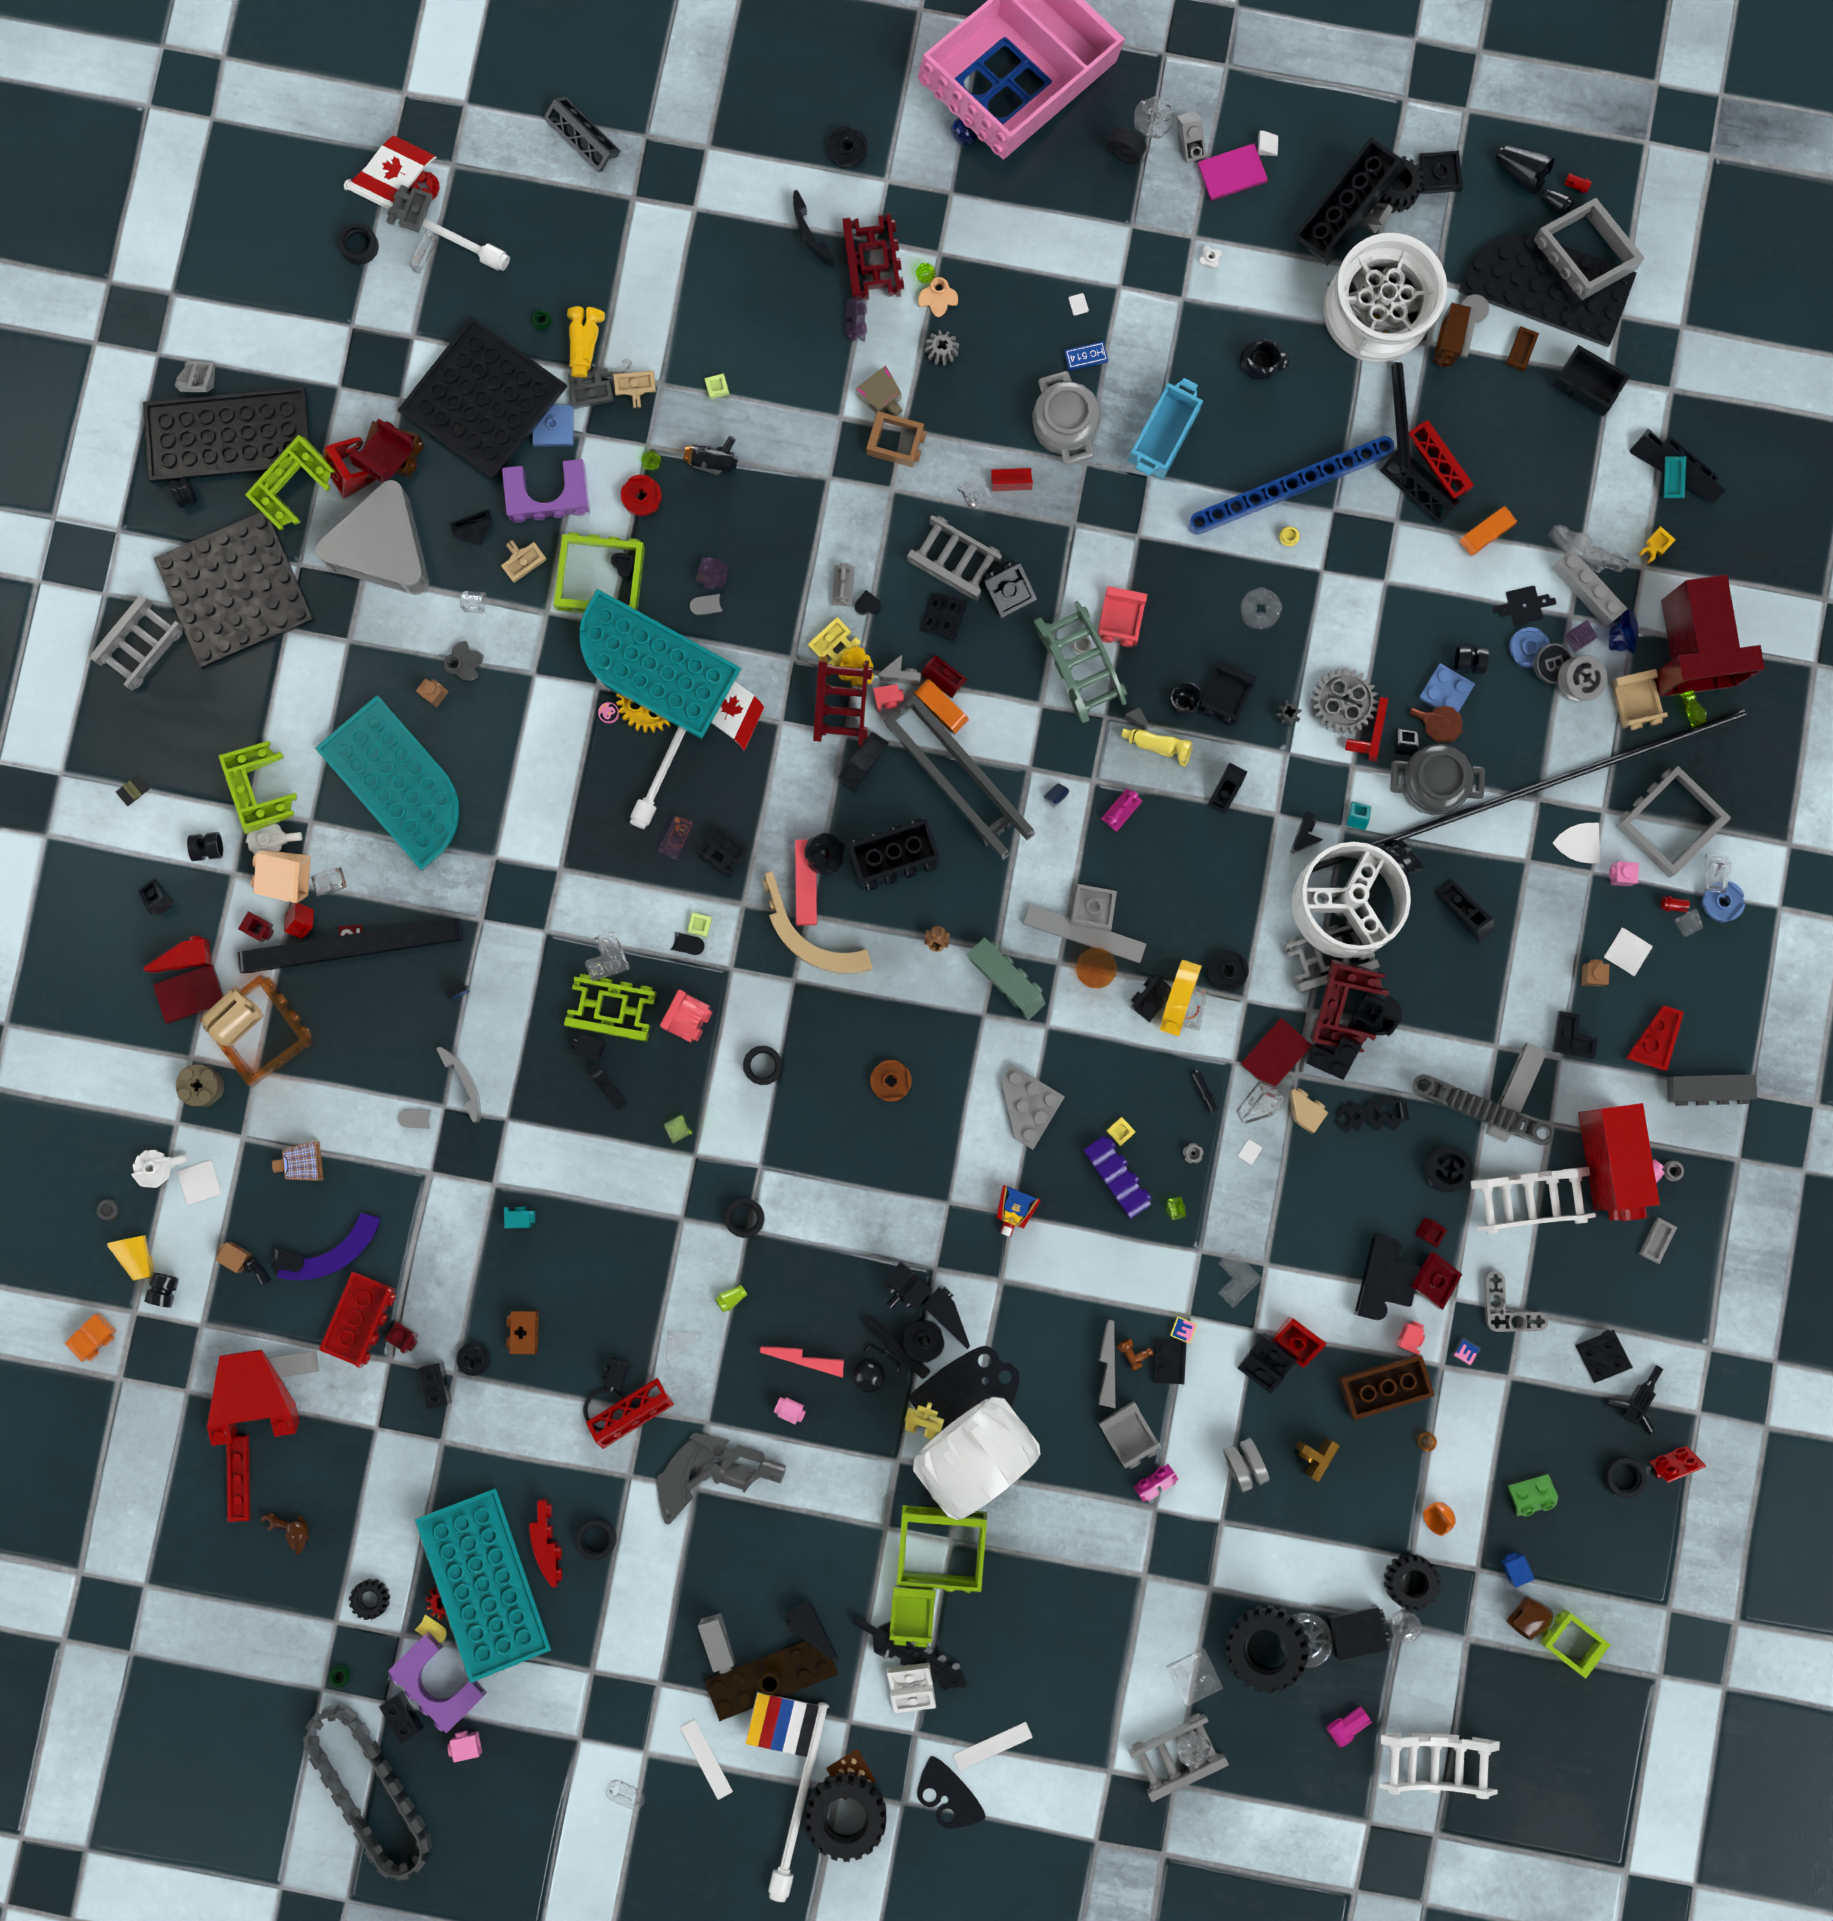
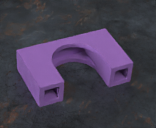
(572, 500)
(443, 1711)

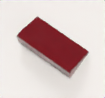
(943, 676)

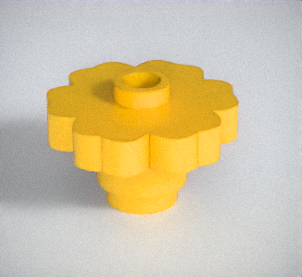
(855, 658)

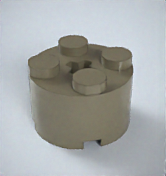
(201, 1097)

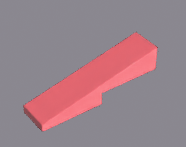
(805, 888)
(795, 1355)

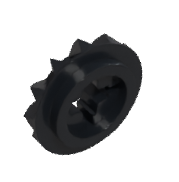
(465, 1364)

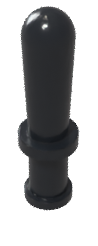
(1201, 1084)

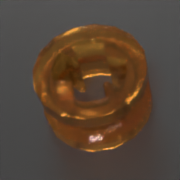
(1421, 1444)

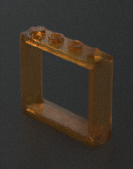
(290, 1016)

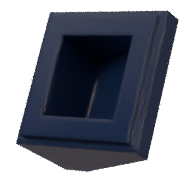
(1056, 794)

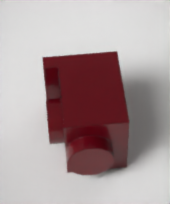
(250, 924)

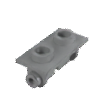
(843, 585)

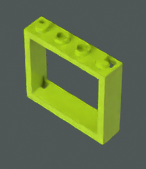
(594, 540)
(941, 1581)

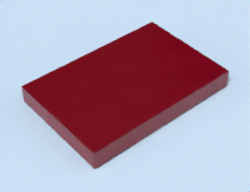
(188, 993)
(1276, 1053)

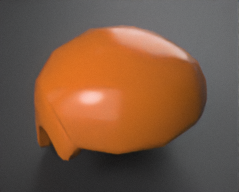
(1439, 1518)

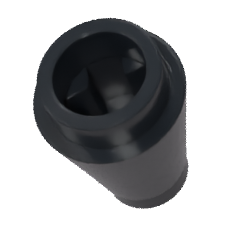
(1559, 202)

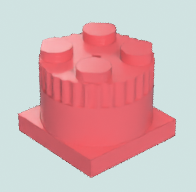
(686, 1017)

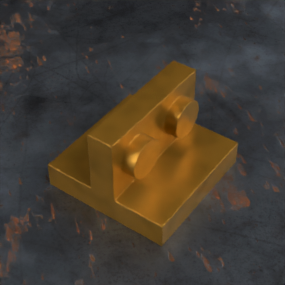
(1318, 1459)

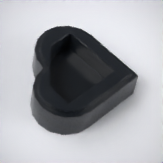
(623, 563)
(867, 604)

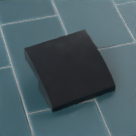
(1267, 1363)

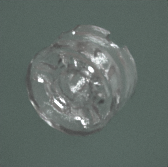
(1397, 1621)

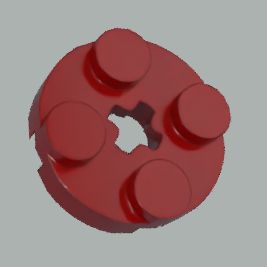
(641, 507)

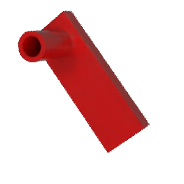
(1371, 747)

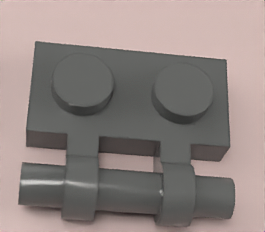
(415, 209)
(593, 393)

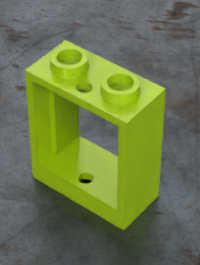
(1592, 1655)

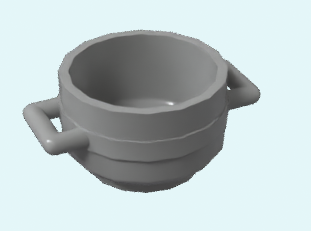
(1066, 418)

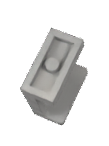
(1129, 1435)

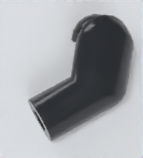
(257, 1268)

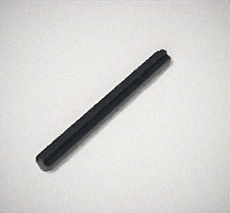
(1401, 417)

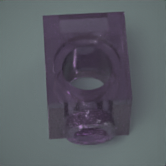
(1581, 636)

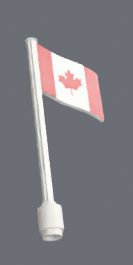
(401, 164)
(735, 718)

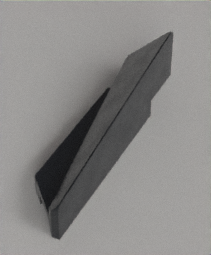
(1698, 475)

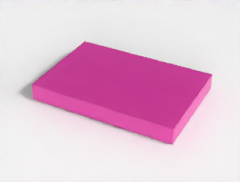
(1232, 171)

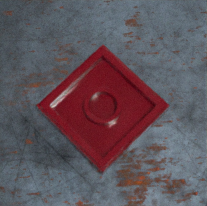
(1436, 1280)

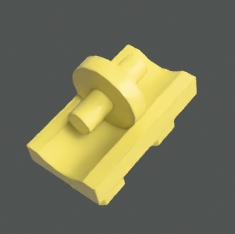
(923, 1417)

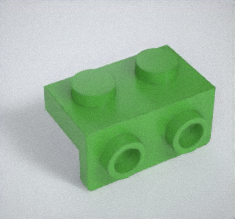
(1533, 1495)

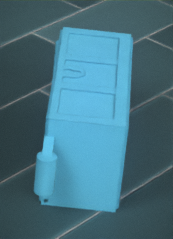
(1166, 429)

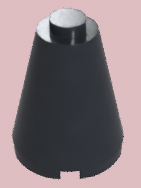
(1525, 167)

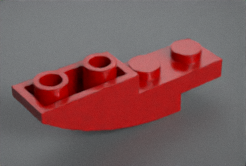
(546, 1551)

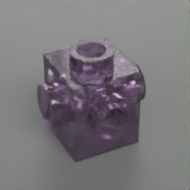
(712, 573)

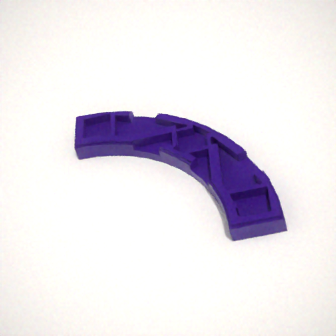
(339, 1256)

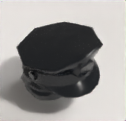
(1263, 359)
(1403, 856)

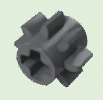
(1291, 709)

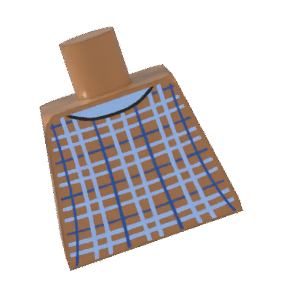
(301, 1162)

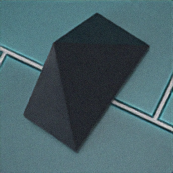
(473, 527)

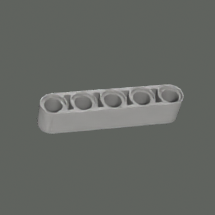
(1519, 1084)
(293, 1363)

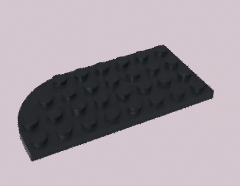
(1523, 281)

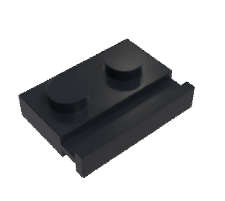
(1169, 1362)

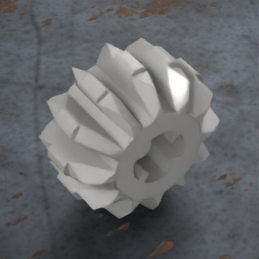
(942, 341)

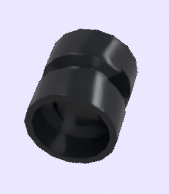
(1464, 658)
(205, 846)
(161, 1290)

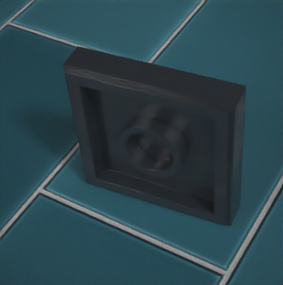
(1440, 172)

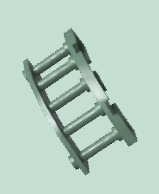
(1065, 665)

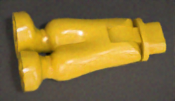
(583, 338)

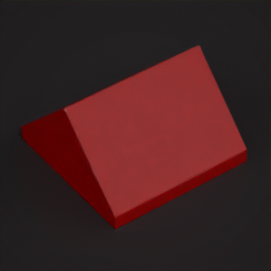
(1299, 1341)

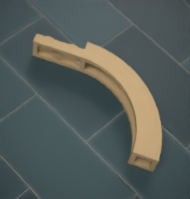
(822, 959)

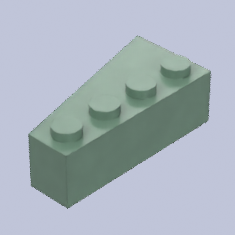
(1007, 977)

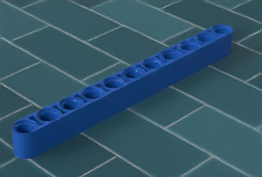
(1299, 480)

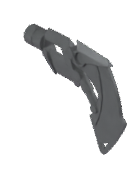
(675, 1481)

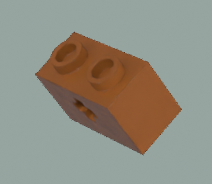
(529, 1321)

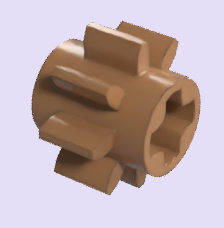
(937, 938)

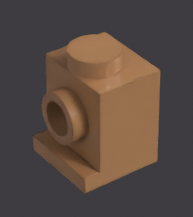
(432, 692)

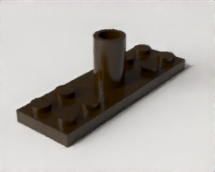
(791, 1667)

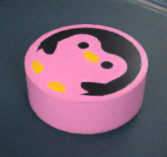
(608, 713)

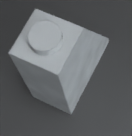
(716, 1643)

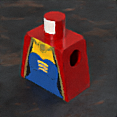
(1015, 1209)

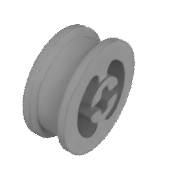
(1592, 675)

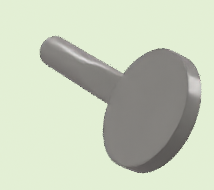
(1478, 313)

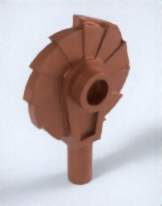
(1442, 724)

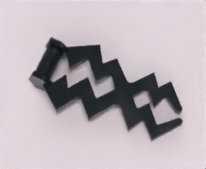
(1365, 1115)

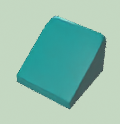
(1358, 816)

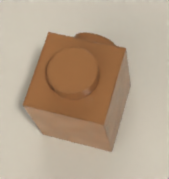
(1595, 974)

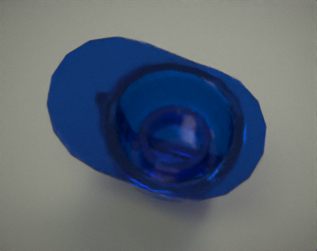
(1624, 634)

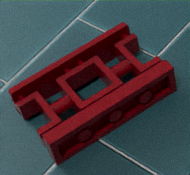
(856, 259)

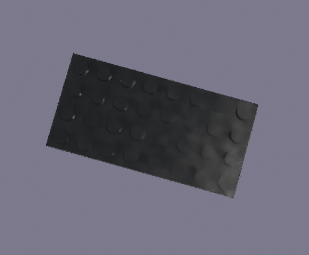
(222, 432)

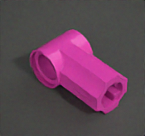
(1344, 1729)

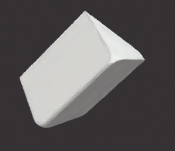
(1267, 144)

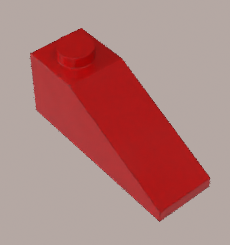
(182, 956)

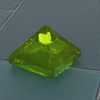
(1175, 1208)

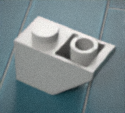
(1191, 136)

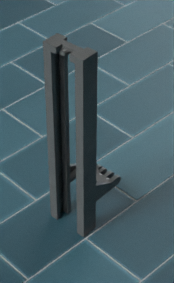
(1009, 813)

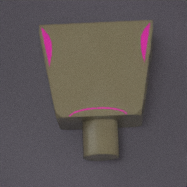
(881, 393)

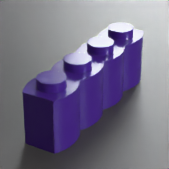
(1117, 1177)

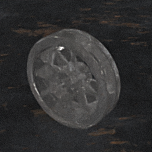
(1327, 1639)

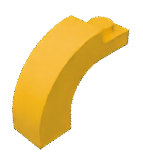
(1180, 997)

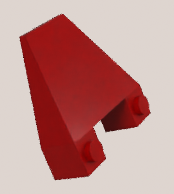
(248, 1391)

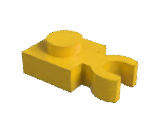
(1657, 543)

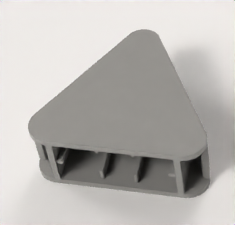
(378, 542)

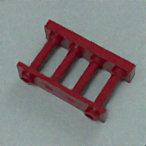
(823, 709)

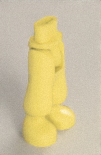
(1160, 744)

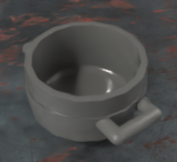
(1437, 779)

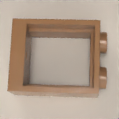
(888, 455)

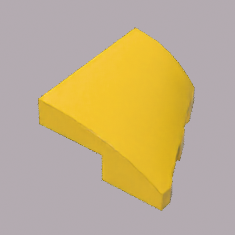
(133, 1256)

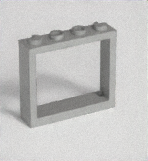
(1608, 230)
(1668, 868)

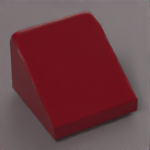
(1431, 1232)

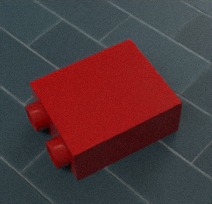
(1619, 1161)

